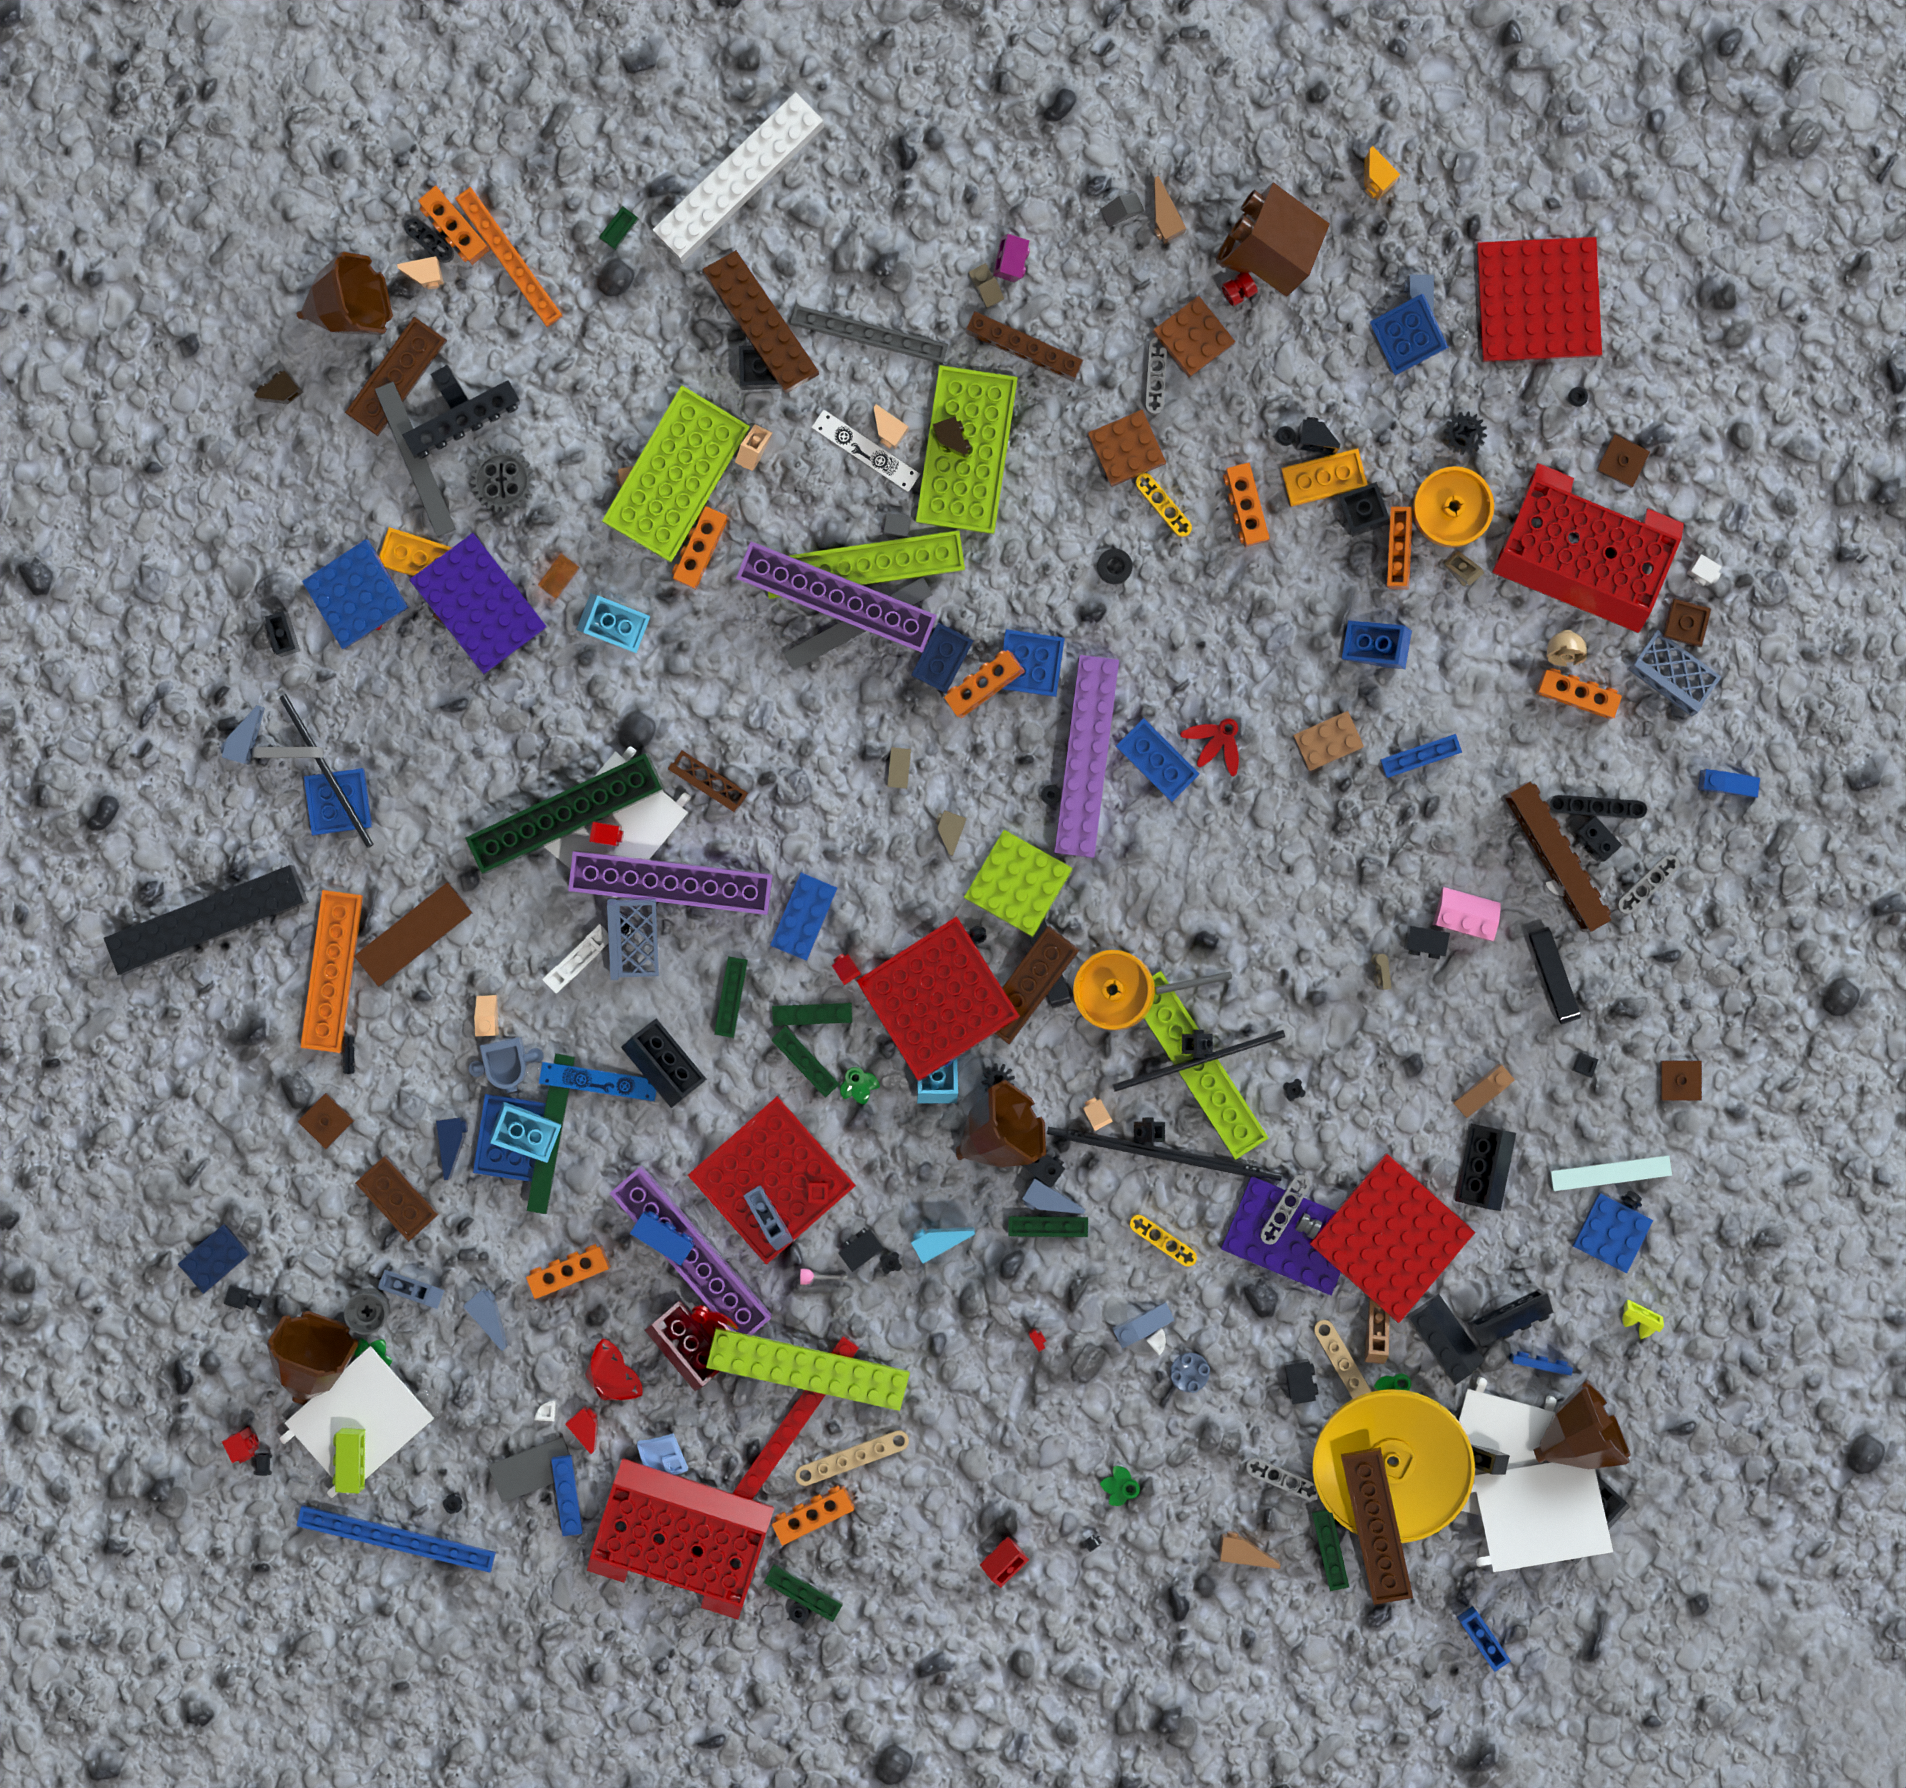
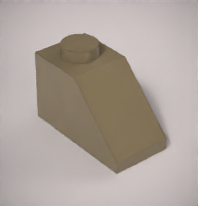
(950, 829)

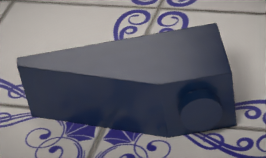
(451, 1139)

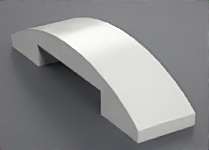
(577, 959)

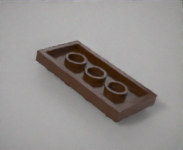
(397, 1198)

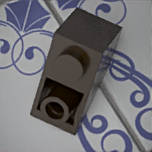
(280, 389)
(950, 436)

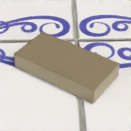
(899, 768)

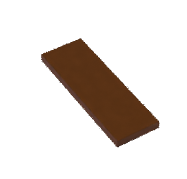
(403, 366)
(413, 934)
(1036, 978)

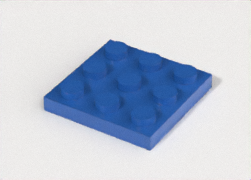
(1409, 334)
(1039, 658)
(325, 809)
(1612, 1233)

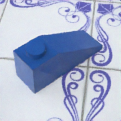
(1728, 783)

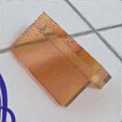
(558, 576)

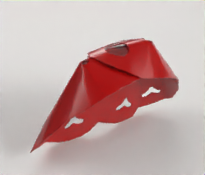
(609, 1376)

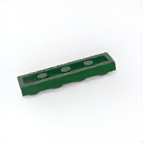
(731, 997)
(812, 1014)
(805, 1062)
(1047, 1226)
(1330, 1550)
(803, 1593)

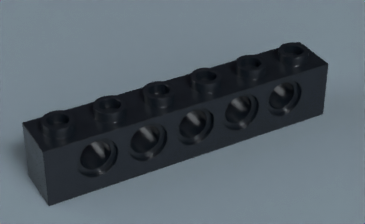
(502, 391)

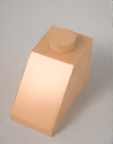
(424, 272)
(889, 428)
(753, 447)
(486, 1016)
(1096, 1113)

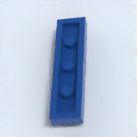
(1421, 756)
(567, 1495)

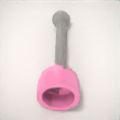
(807, 1276)

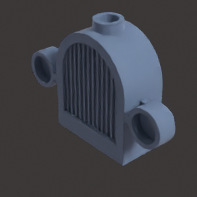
(505, 1063)

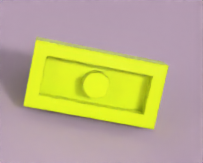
(1648, 1320)

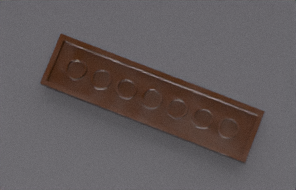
(760, 322)
(1377, 1525)

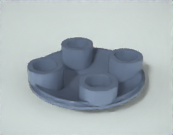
(1189, 1372)

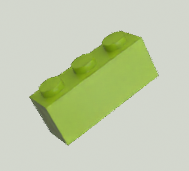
(349, 1460)

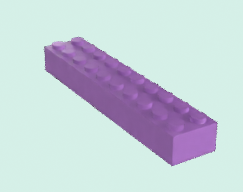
(836, 596)
(1086, 756)
(670, 882)
(704, 1267)

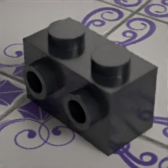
(282, 634)
(1597, 839)
(1426, 941)
(1046, 1169)
(860, 1249)
(1300, 1381)

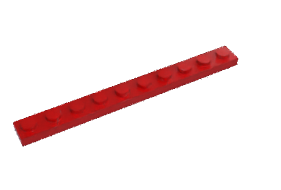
(786, 1432)

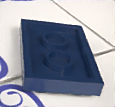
(942, 658)
(213, 1259)

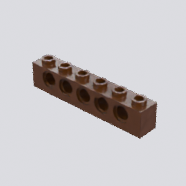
(1024, 346)

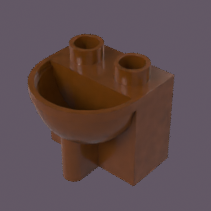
(1274, 239)

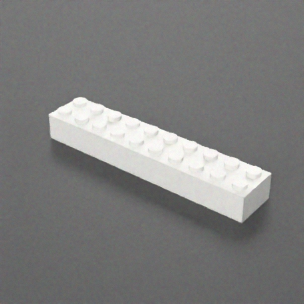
(738, 177)

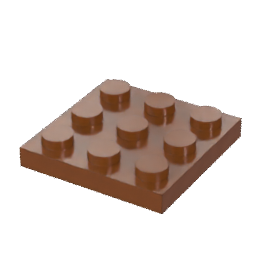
(1193, 336)
(1126, 448)

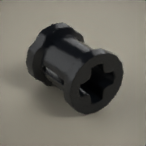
(262, 1464)

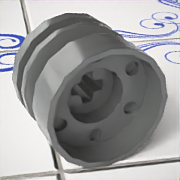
(360, 1320)

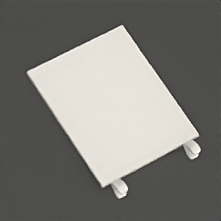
(644, 824)
(362, 1398)
(1505, 1427)
(1541, 1516)

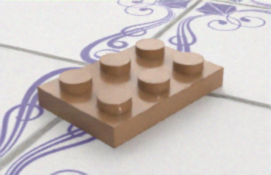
(1328, 741)

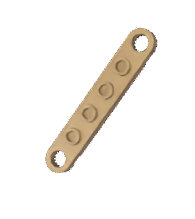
(1342, 1360)
(852, 1457)

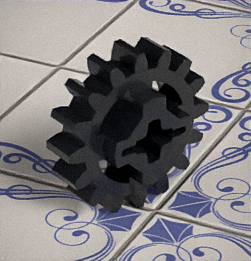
(1463, 425)

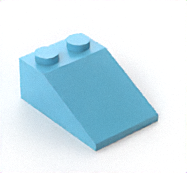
(613, 622)
(939, 1086)
(524, 1132)
(936, 1241)

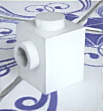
(1704, 571)

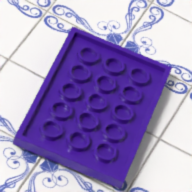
(478, 603)
(1291, 1253)

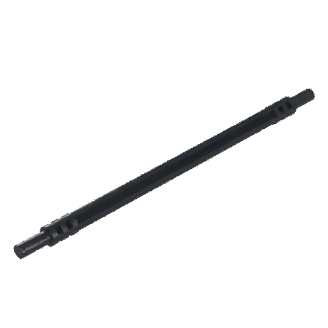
(1164, 1153)

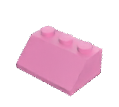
(1467, 914)

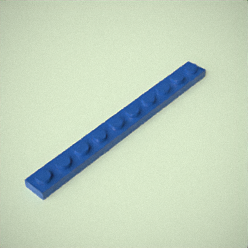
(396, 1538)

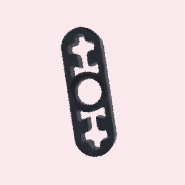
(421, 227)

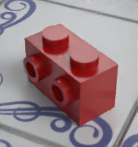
(241, 1445)
(1004, 1562)

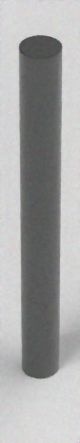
(1193, 983)

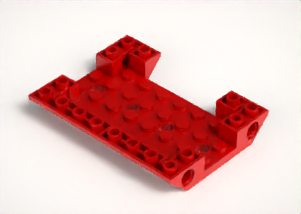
(1581, 571)
(687, 1517)

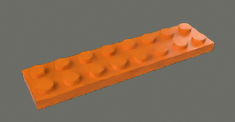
(331, 971)

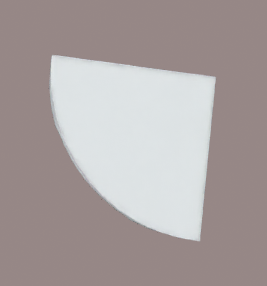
(1554, 888)
(1157, 1340)
(546, 1411)

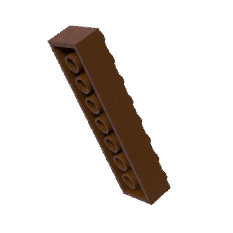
(1557, 856)

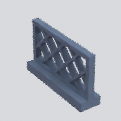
(1668, 688)
(616, 944)

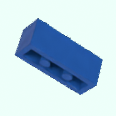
(663, 1237)
(1483, 1639)

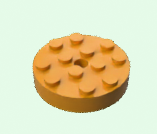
(1455, 486)
(1093, 990)

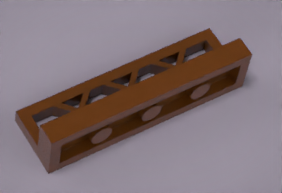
(703, 787)

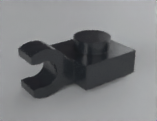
(239, 1298)

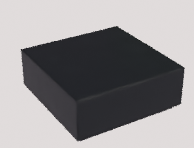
(1585, 1064)

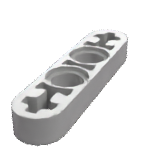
(1155, 375)
(287, 752)
(1646, 882)
(1286, 1210)
(1281, 1480)

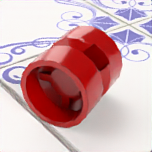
(1239, 288)

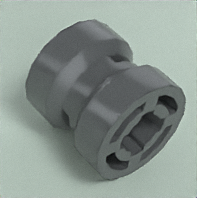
(1308, 1225)

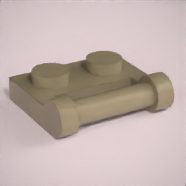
(1382, 975)

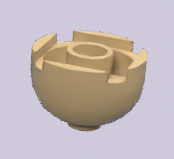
(1566, 648)

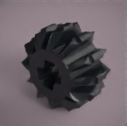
(996, 1072)

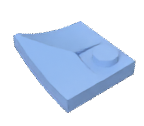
(662, 1454)

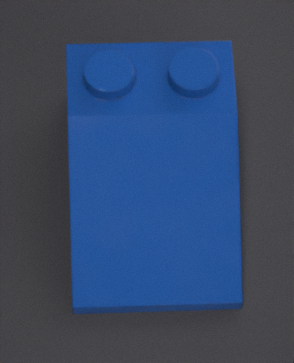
(1377, 644)

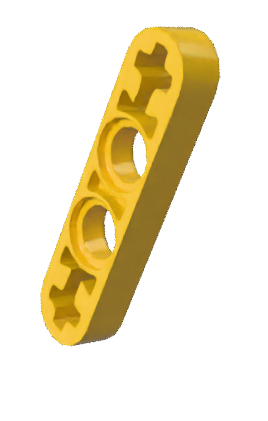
(1161, 507)
(1164, 1238)

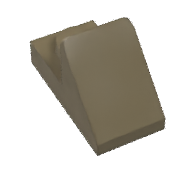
(986, 285)
(1463, 569)

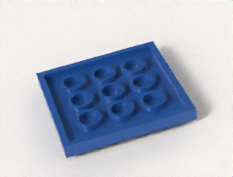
(355, 594)
(496, 1160)

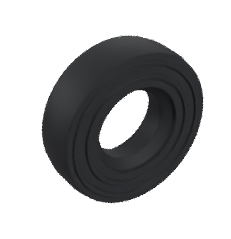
(1111, 578)

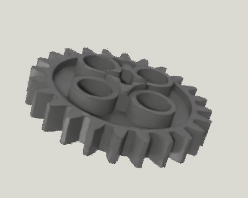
(519, 478)

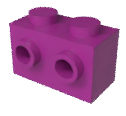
(1011, 258)

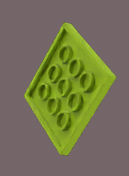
(1018, 883)

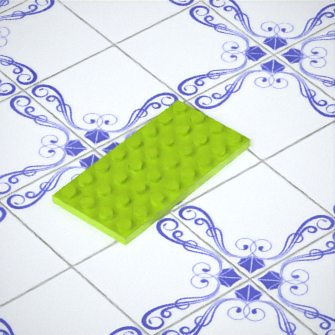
(675, 474)
(960, 489)

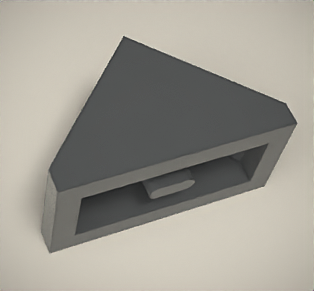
(1122, 209)

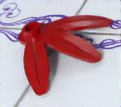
(1220, 737)
(711, 1320)

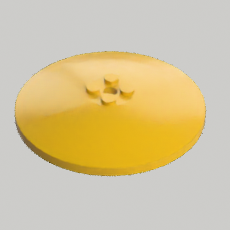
(1432, 1450)

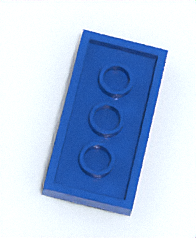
(1157, 760)
(803, 916)

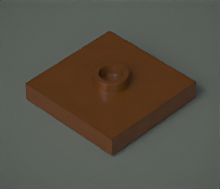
(1623, 461)
(1686, 622)
(1681, 1080)
(326, 1121)

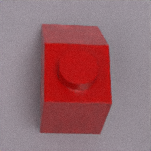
(606, 834)
(845, 968)
(585, 1427)

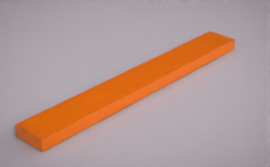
(508, 257)

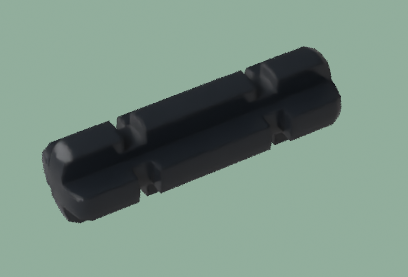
(348, 1054)

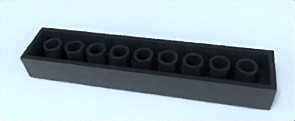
(206, 920)

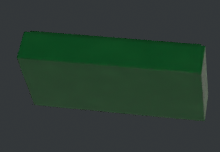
(618, 228)

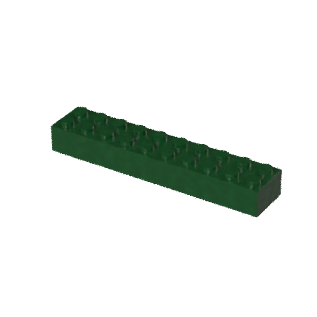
(565, 813)

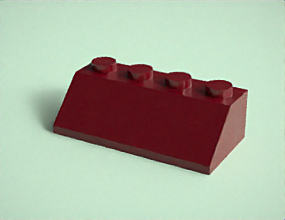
(683, 1344)

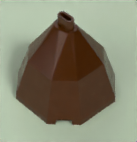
(348, 297)
(1003, 1129)
(310, 1354)
(1584, 1433)

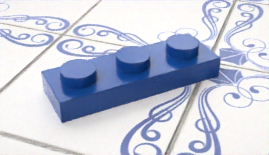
(1541, 1362)

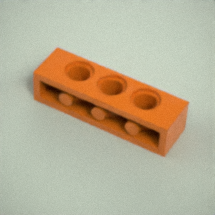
(436, 199)
(1244, 474)
(1399, 548)
(693, 577)
(1011, 670)
(1548, 689)
(540, 1287)
(787, 1533)

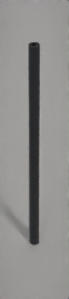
(327, 772)
(1198, 1061)

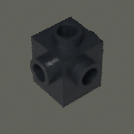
(1197, 1043)
(1149, 1131)

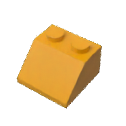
(1378, 174)

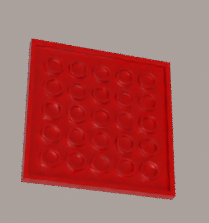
(1539, 299)
(938, 998)
(781, 1158)
(1392, 1238)

